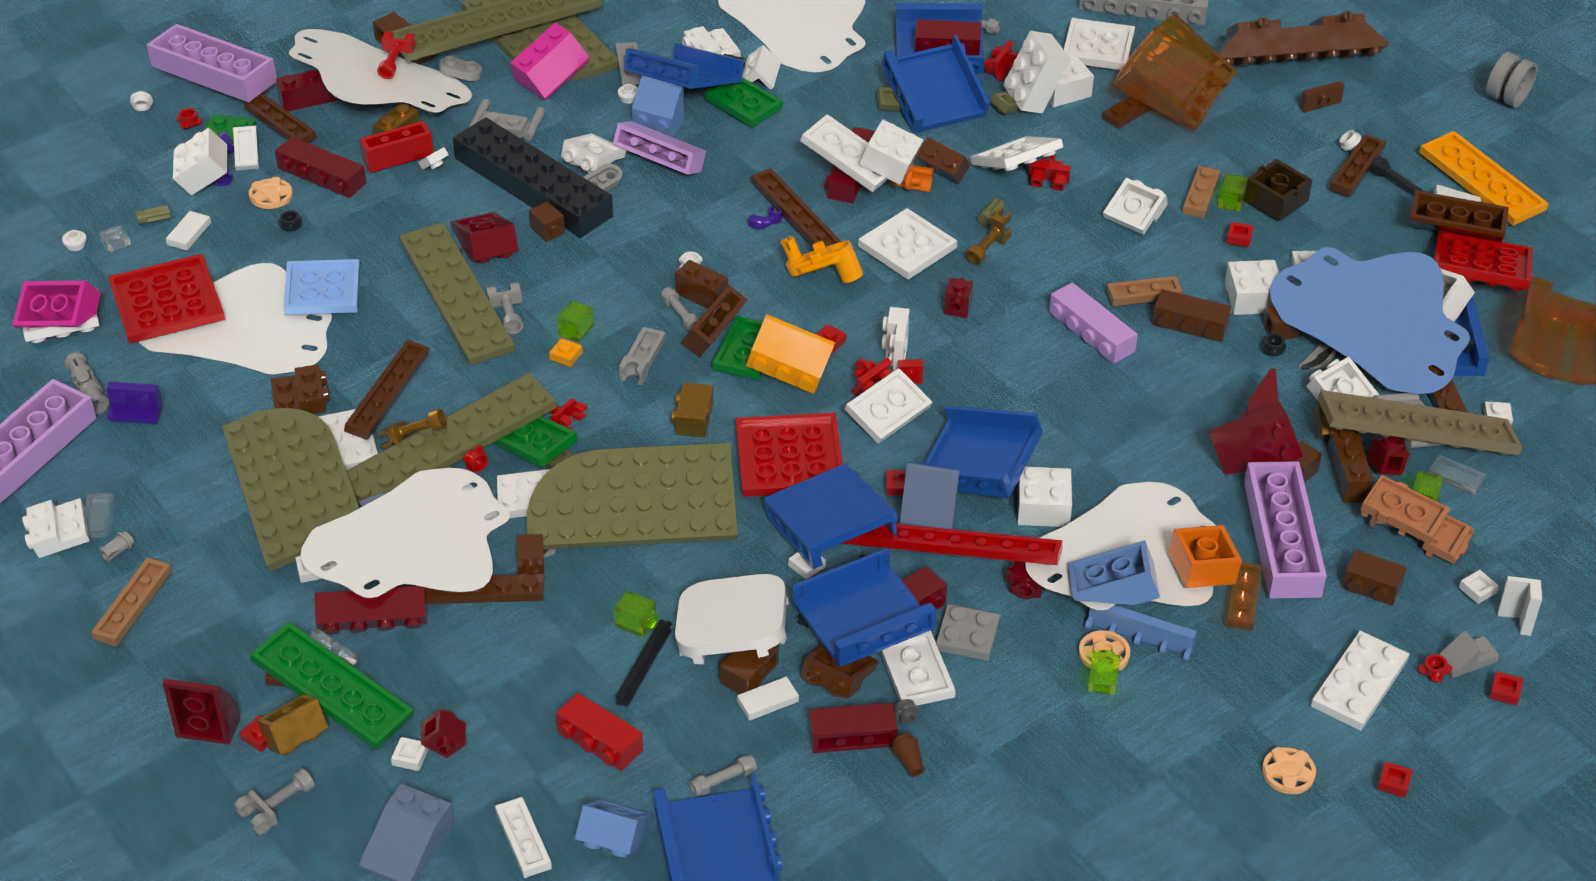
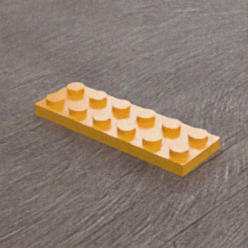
(1483, 176)

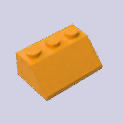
(790, 354)

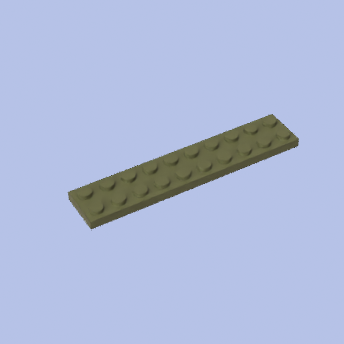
(486, 23)
(466, 428)

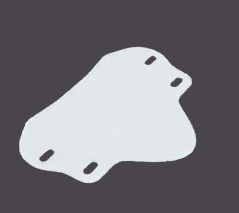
(801, 29)
(351, 73)
(254, 326)
(1124, 518)
(414, 535)

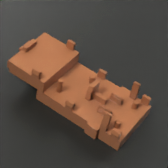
(1418, 516)

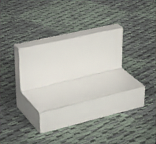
(762, 65)
(1522, 601)

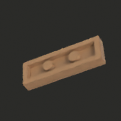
(1201, 192)
(1141, 290)

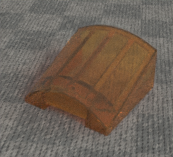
(1175, 72)
(1556, 334)

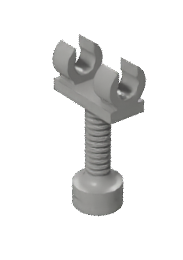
(511, 321)
(266, 818)

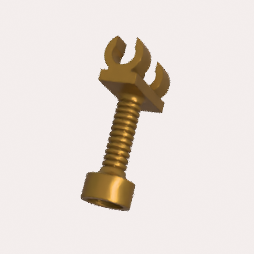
(975, 253)
(401, 430)

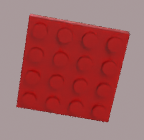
(1485, 260)
(166, 298)
(785, 450)

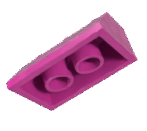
(549, 61)
(56, 304)

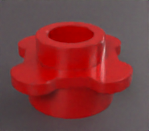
(188, 118)
(476, 459)
(1435, 667)

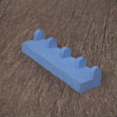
(1144, 628)

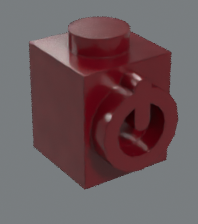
(958, 292)
(1388, 455)
(1022, 583)
(443, 733)

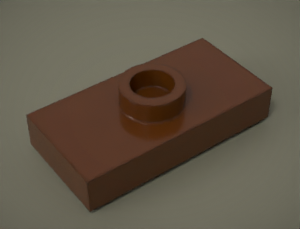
(1321, 96)

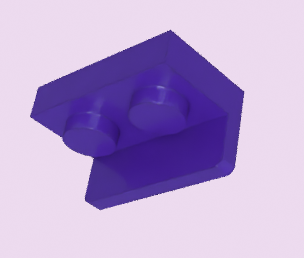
(134, 402)

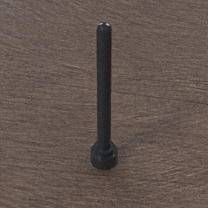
(1381, 167)

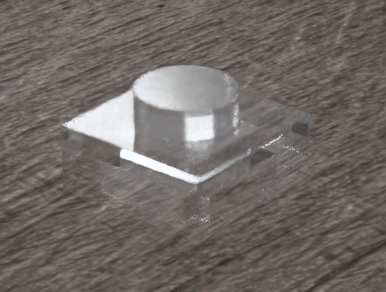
(114, 238)

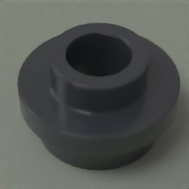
(290, 221)
(1274, 345)

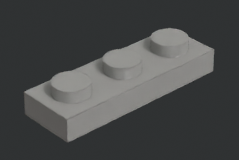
(626, 77)

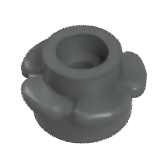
(906, 711)

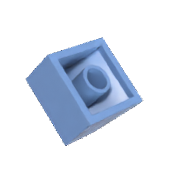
(659, 106)
(612, 827)

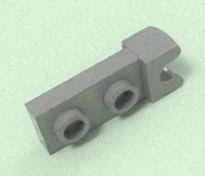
(642, 354)

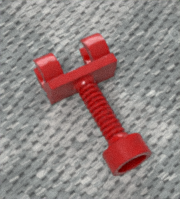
(387, 67)
(572, 408)

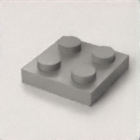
(968, 632)

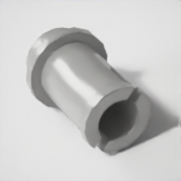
(117, 546)

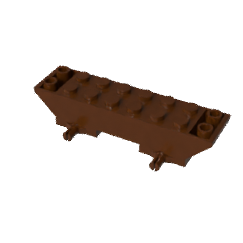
(1324, 38)

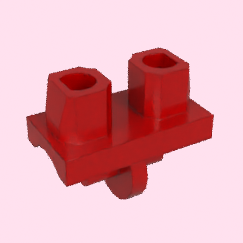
(1002, 61)
(1049, 170)
(869, 374)

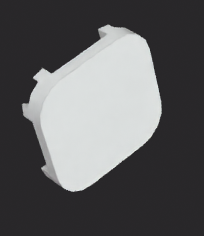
(731, 616)

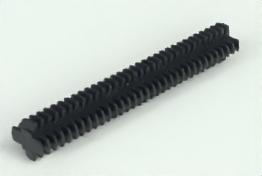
(643, 663)

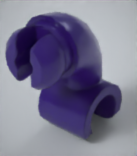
(761, 222)

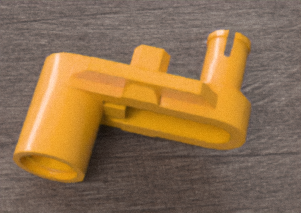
(839, 254)

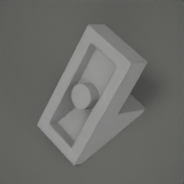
(1469, 654)

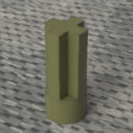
(152, 214)
(984, 217)

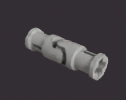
(86, 381)

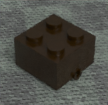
(1278, 189)

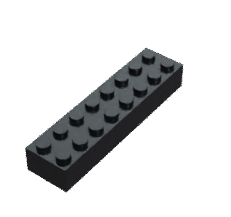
(532, 175)

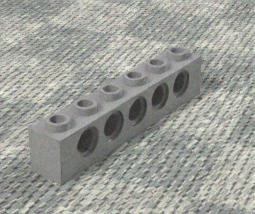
(1188, 10)

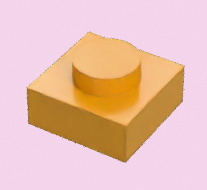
(565, 352)

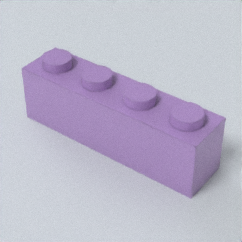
(659, 147)
(1093, 323)

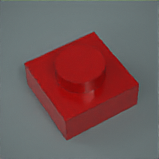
(1240, 234)
(833, 334)
(912, 369)
(895, 482)
(1506, 688)
(252, 735)
(1395, 779)

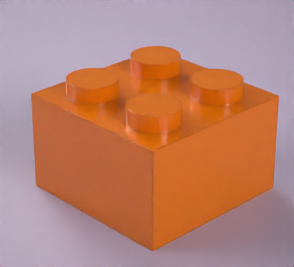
(1204, 556)

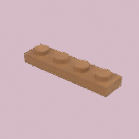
(131, 602)

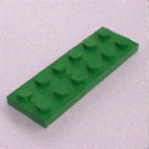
(340, 688)

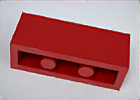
(396, 146)
(599, 732)

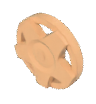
(270, 191)
(1100, 643)
(1290, 769)

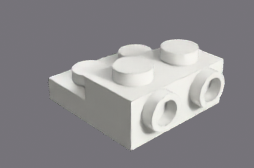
(713, 41)
(590, 152)
(1136, 206)
(897, 335)
(1342, 378)
(55, 527)

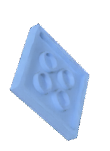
(321, 287)

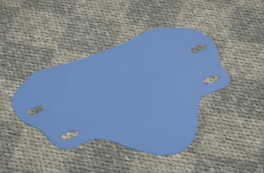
(1377, 313)

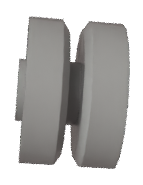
(1511, 79)

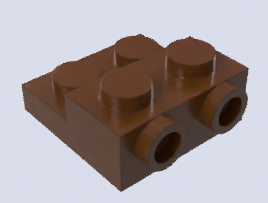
(302, 390)
(843, 681)

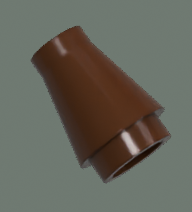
(908, 753)

